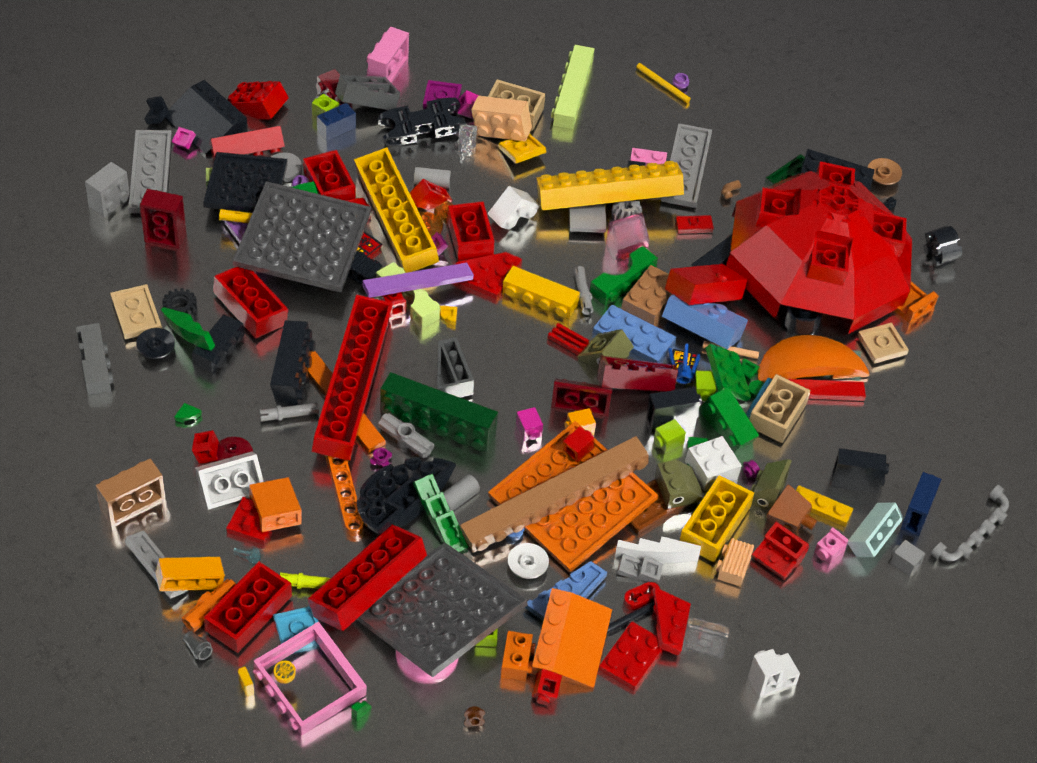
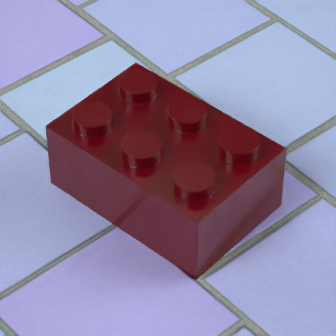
(163, 218)

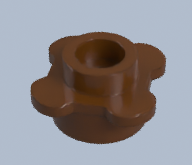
(474, 716)

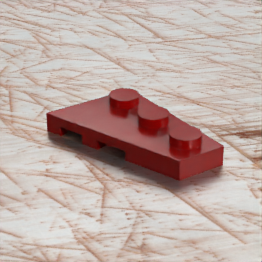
(672, 620)

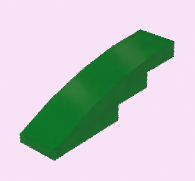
(188, 329)
(439, 513)

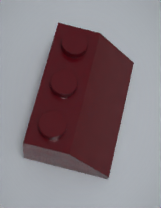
(581, 395)

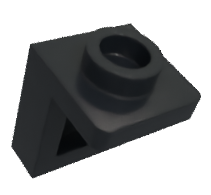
(157, 110)

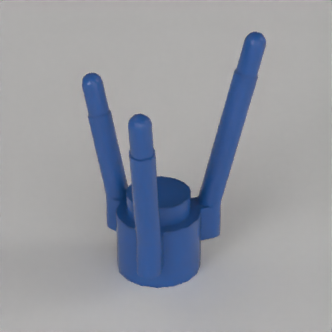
(685, 374)

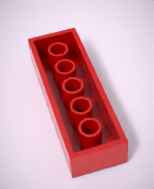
(367, 577)

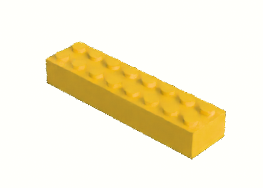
(610, 185)
(396, 210)

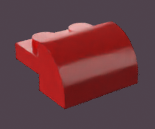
(781, 551)

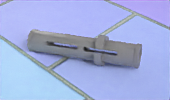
(582, 286)
(288, 412)

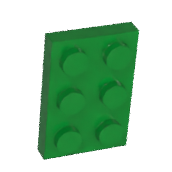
(728, 371)

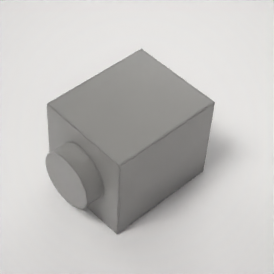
(907, 557)

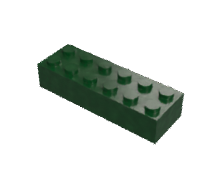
(438, 412)

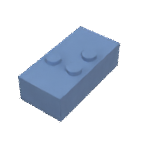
(707, 320)

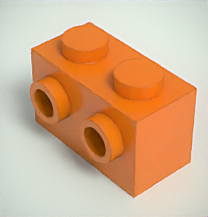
(517, 656)

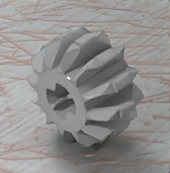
(625, 209)

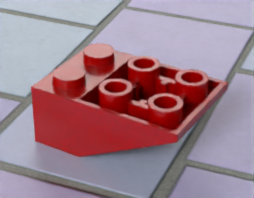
(258, 98)

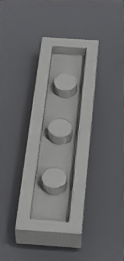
(148, 555)

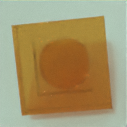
(442, 210)

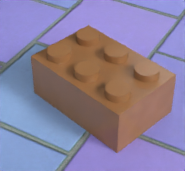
(648, 296)
(130, 491)

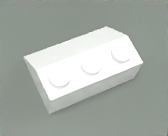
(228, 479)

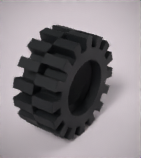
(183, 297)

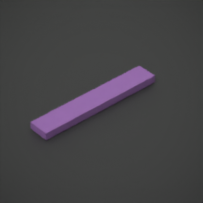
(417, 280)

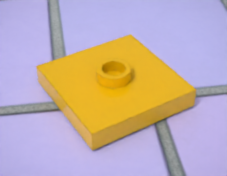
(522, 150)

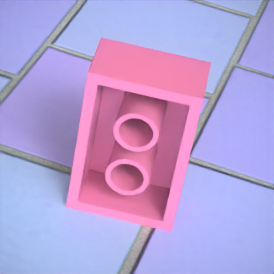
(389, 54)

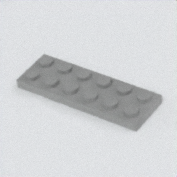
(690, 153)
(149, 165)

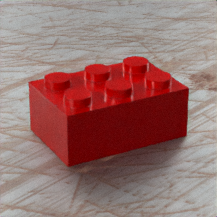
(329, 175)
(470, 230)

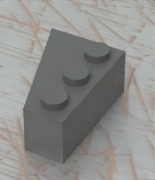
(367, 91)
(94, 360)
(452, 369)

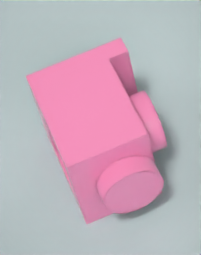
(831, 546)

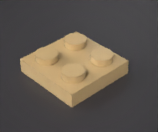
(882, 343)

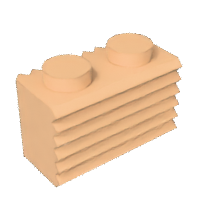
(735, 562)

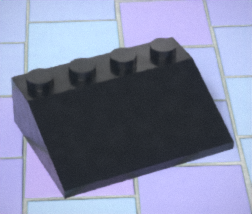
(206, 114)

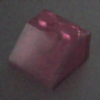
(626, 236)

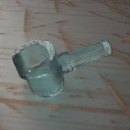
(253, 554)

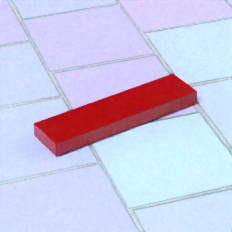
(833, 389)

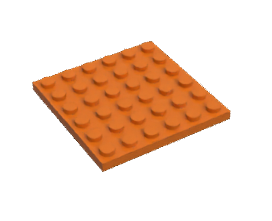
(588, 523)

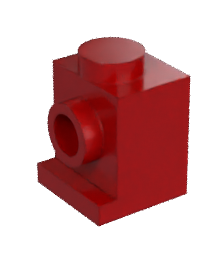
(397, 300)
(205, 447)
(551, 682)

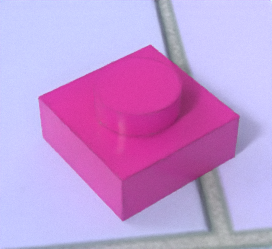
(183, 138)

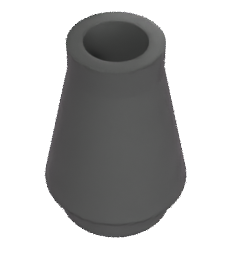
(198, 646)

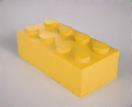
(717, 517)

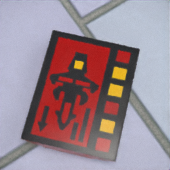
(369, 245)

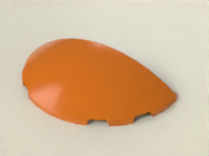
(811, 357)

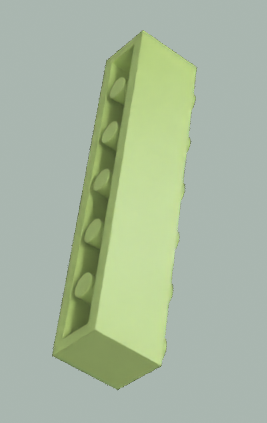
(573, 87)

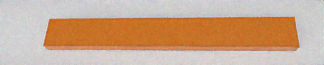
(321, 376)

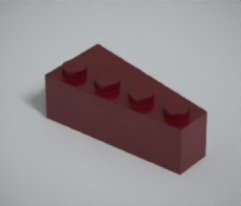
(636, 374)

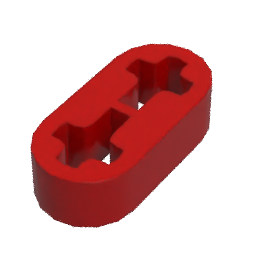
(639, 593)

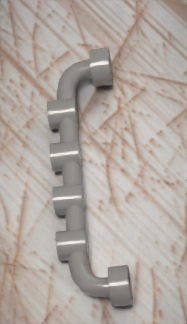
(976, 537)

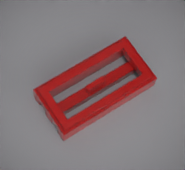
(570, 337)

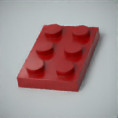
(631, 656)

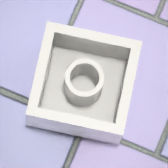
(712, 460)

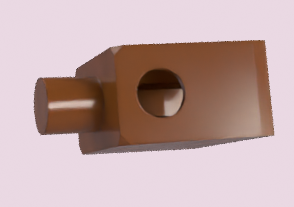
(792, 511)

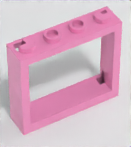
(317, 633)

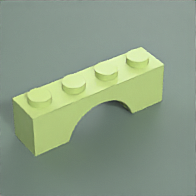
(423, 310)

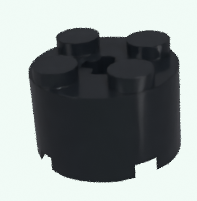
(943, 245)
(801, 321)

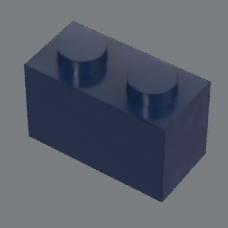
(336, 121)

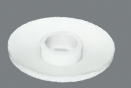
(528, 554)

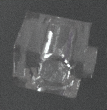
(467, 139)

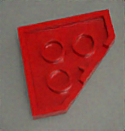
(490, 272)

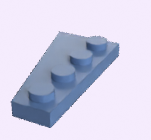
(580, 582)

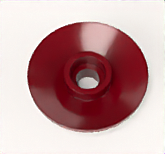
(239, 445)

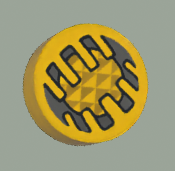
(284, 672)

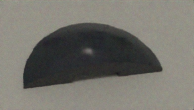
(390, 494)

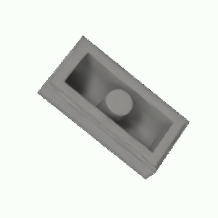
(436, 176)
(461, 491)

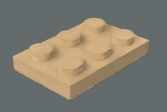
(135, 310)

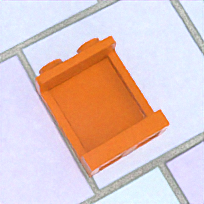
(917, 304)
(276, 504)

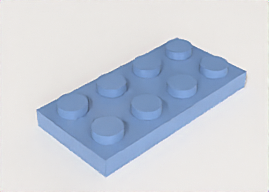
(648, 340)

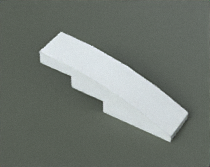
(664, 552)

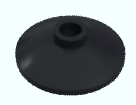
(155, 343)

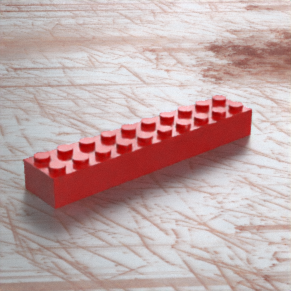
(352, 378)

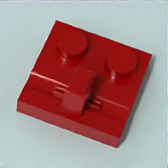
(246, 523)

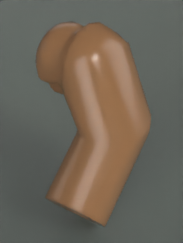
(727, 188)

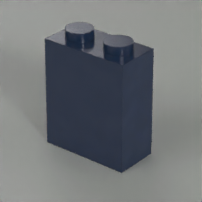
(920, 504)

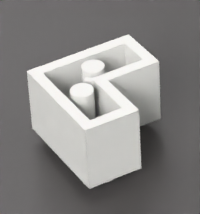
(511, 206)
(772, 672)

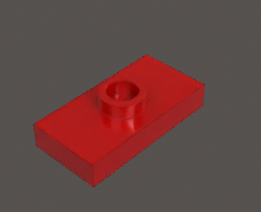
(694, 224)

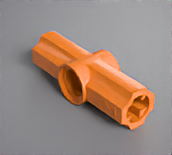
(195, 617)

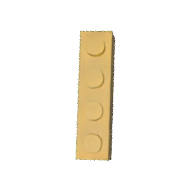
(541, 292)

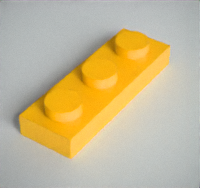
(826, 507)

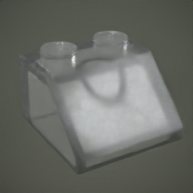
(706, 637)

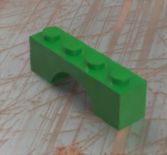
(609, 287)

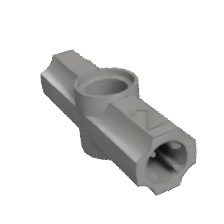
(406, 435)

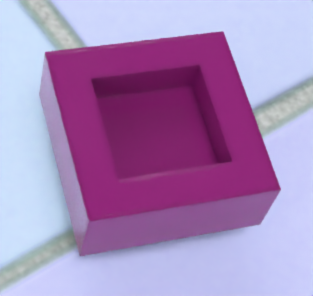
(439, 242)

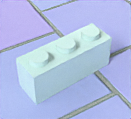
(875, 529)

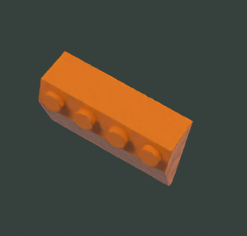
(572, 638)

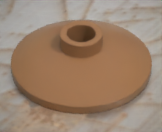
(886, 171)

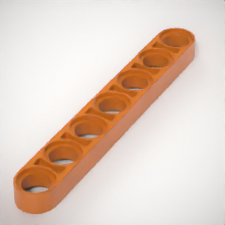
(350, 501)

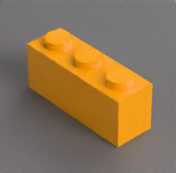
(189, 573)

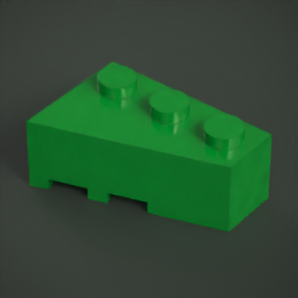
(729, 419)

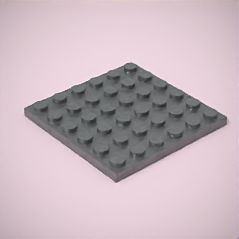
(302, 236)
(441, 609)

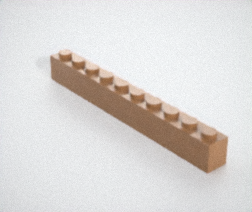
(554, 494)

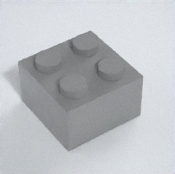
(107, 189)

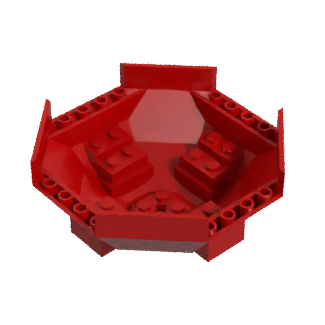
(822, 247)

